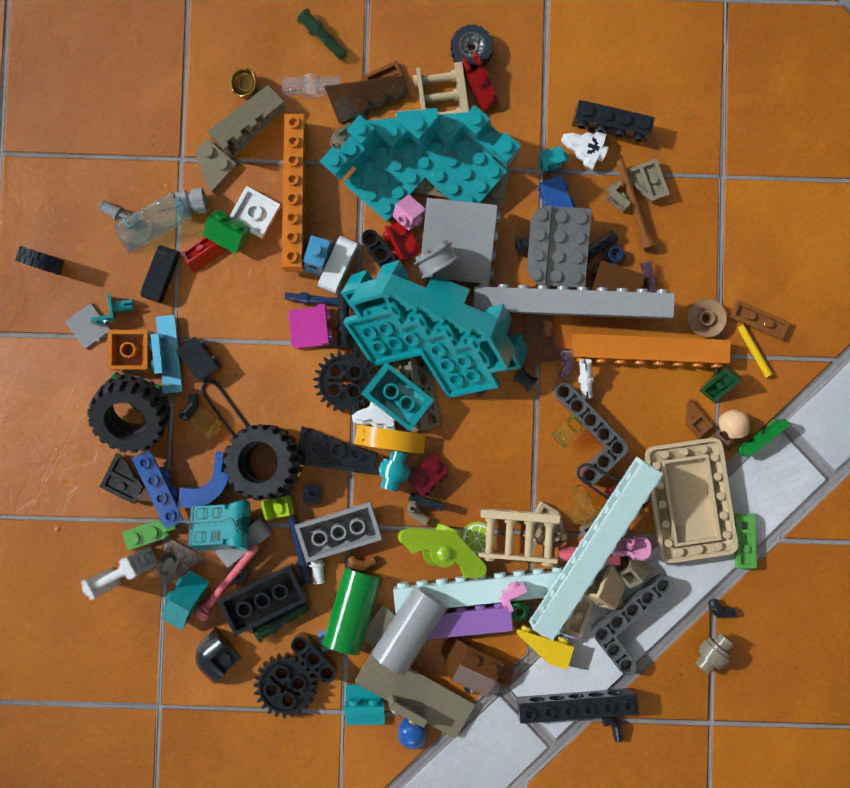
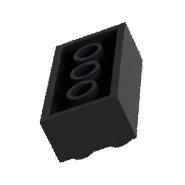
(263, 599)

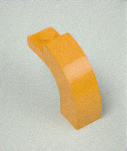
(390, 439)

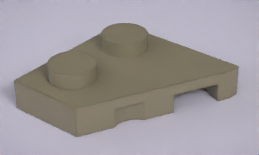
(214, 164)
(649, 180)

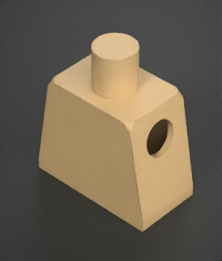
(606, 589)

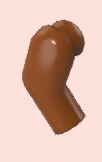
(361, 565)

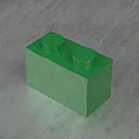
(226, 231)

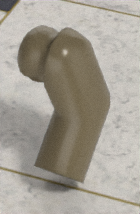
(415, 513)

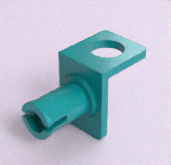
(114, 307)

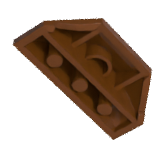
(477, 667)

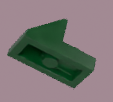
(720, 383)

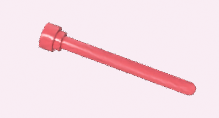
(204, 610)

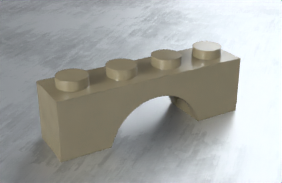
(631, 571)

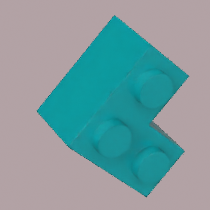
(183, 600)

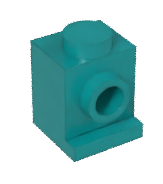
(552, 159)

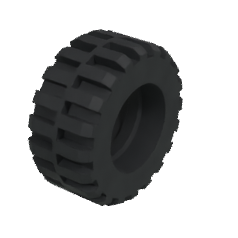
(123, 434)
(239, 462)

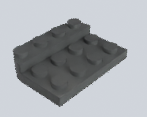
(559, 246)

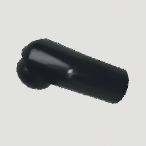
(191, 408)
(720, 612)
(616, 727)

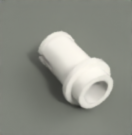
(318, 571)

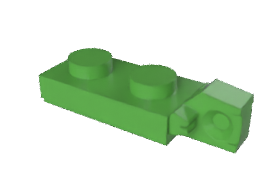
(146, 534)

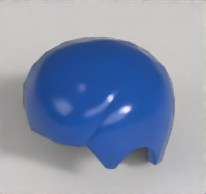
(410, 735)

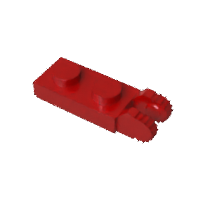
(480, 83)

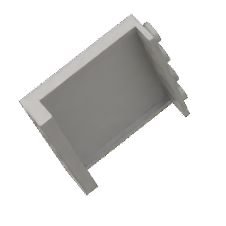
(470, 230)

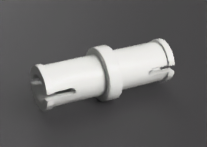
(586, 378)

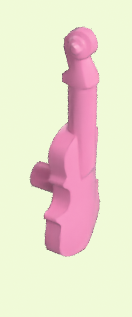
(637, 548)

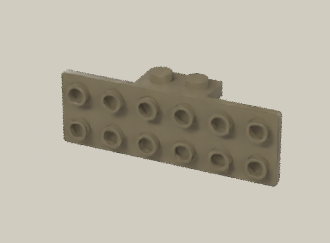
(416, 697)

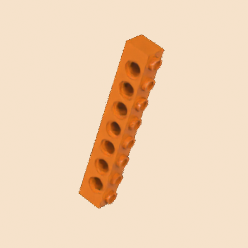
(294, 193)

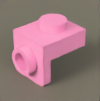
(514, 590)

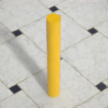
(754, 350)

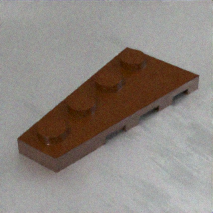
(364, 95)
(539, 338)

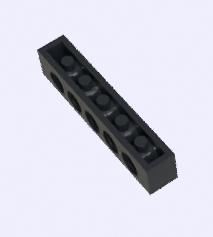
(577, 705)

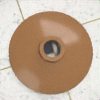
(713, 311)

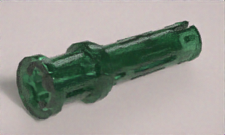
(316, 28)
(273, 625)

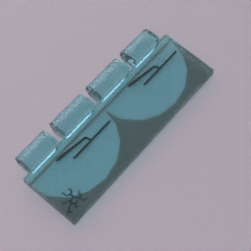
(154, 223)

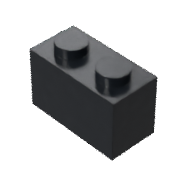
(199, 359)

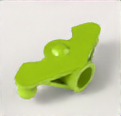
(443, 548)

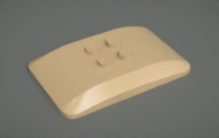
(692, 501)

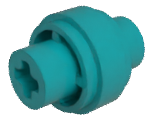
(394, 470)

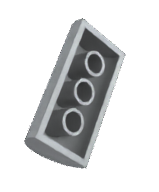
(338, 532)
(409, 630)

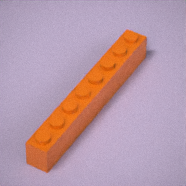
(650, 349)

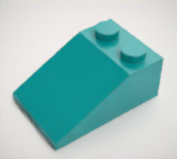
(397, 396)

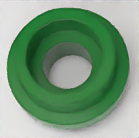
(520, 605)

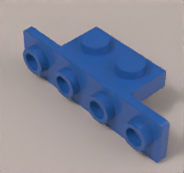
(160, 488)

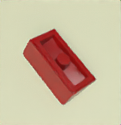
(202, 253)

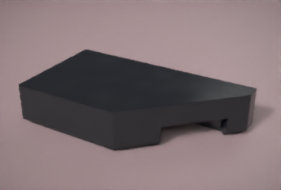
(425, 501)

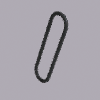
(215, 410)

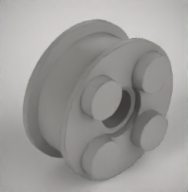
(437, 260)

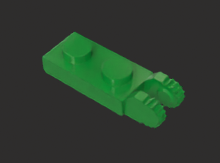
(761, 438)

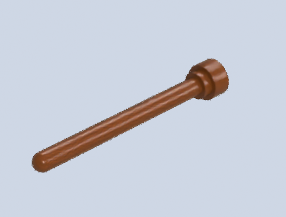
(646, 240)

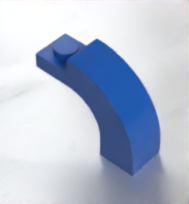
(211, 491)

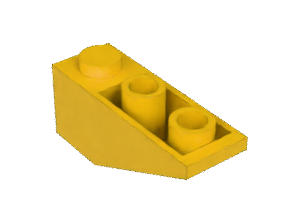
(553, 652)

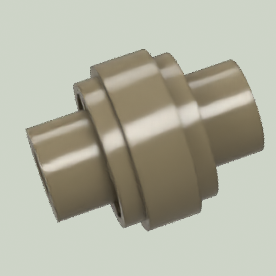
(715, 653)

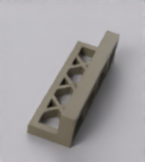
(412, 371)

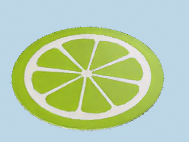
(475, 536)

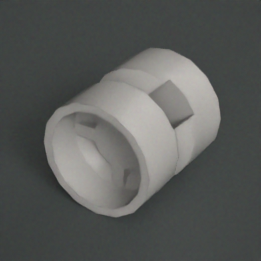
(194, 201)

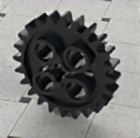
(346, 363)
(276, 700)

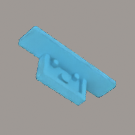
(165, 358)

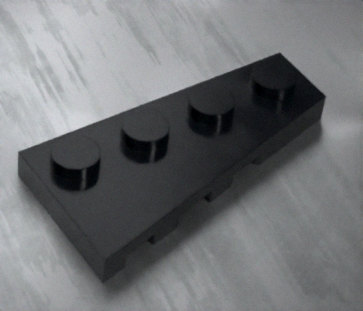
(331, 453)

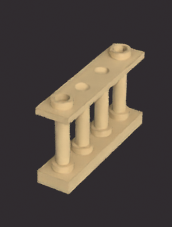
(458, 94)
(530, 520)

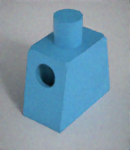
(317, 255)

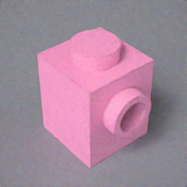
(409, 212)

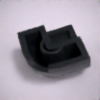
(215, 656)

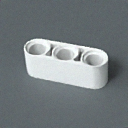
(338, 264)

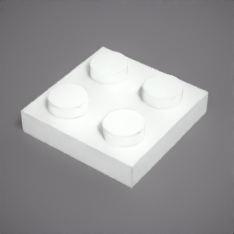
(255, 211)

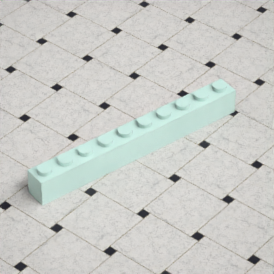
(595, 548)
(481, 590)

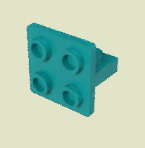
(363, 706)

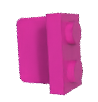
(310, 327)

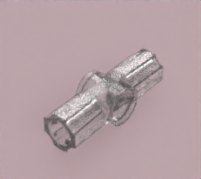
(309, 85)

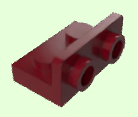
(427, 474)

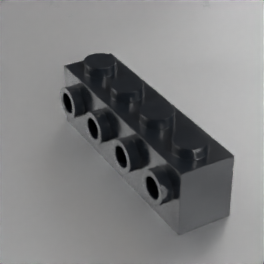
(612, 121)

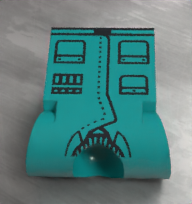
(220, 526)

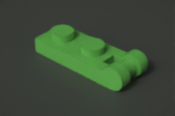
(745, 554)

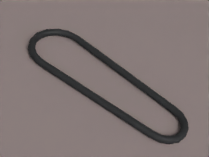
(599, 470)

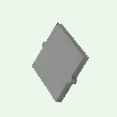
(83, 328)

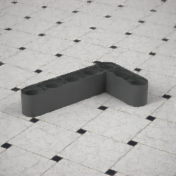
(593, 430)
(627, 619)

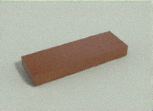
(759, 320)

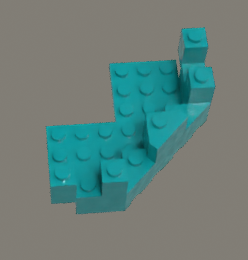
(401, 152)
(408, 320)

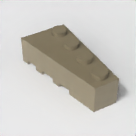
(247, 121)

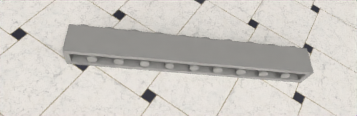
(576, 302)

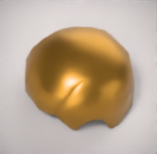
(244, 83)

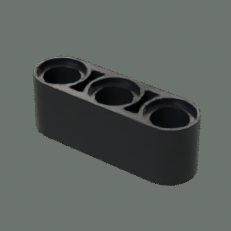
(376, 247)
(160, 274)
(315, 666)

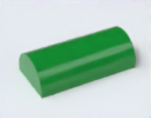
(351, 611)

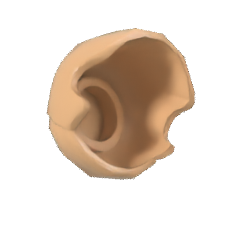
(734, 423)

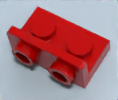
(402, 241)

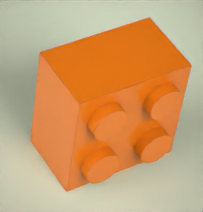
(129, 350)

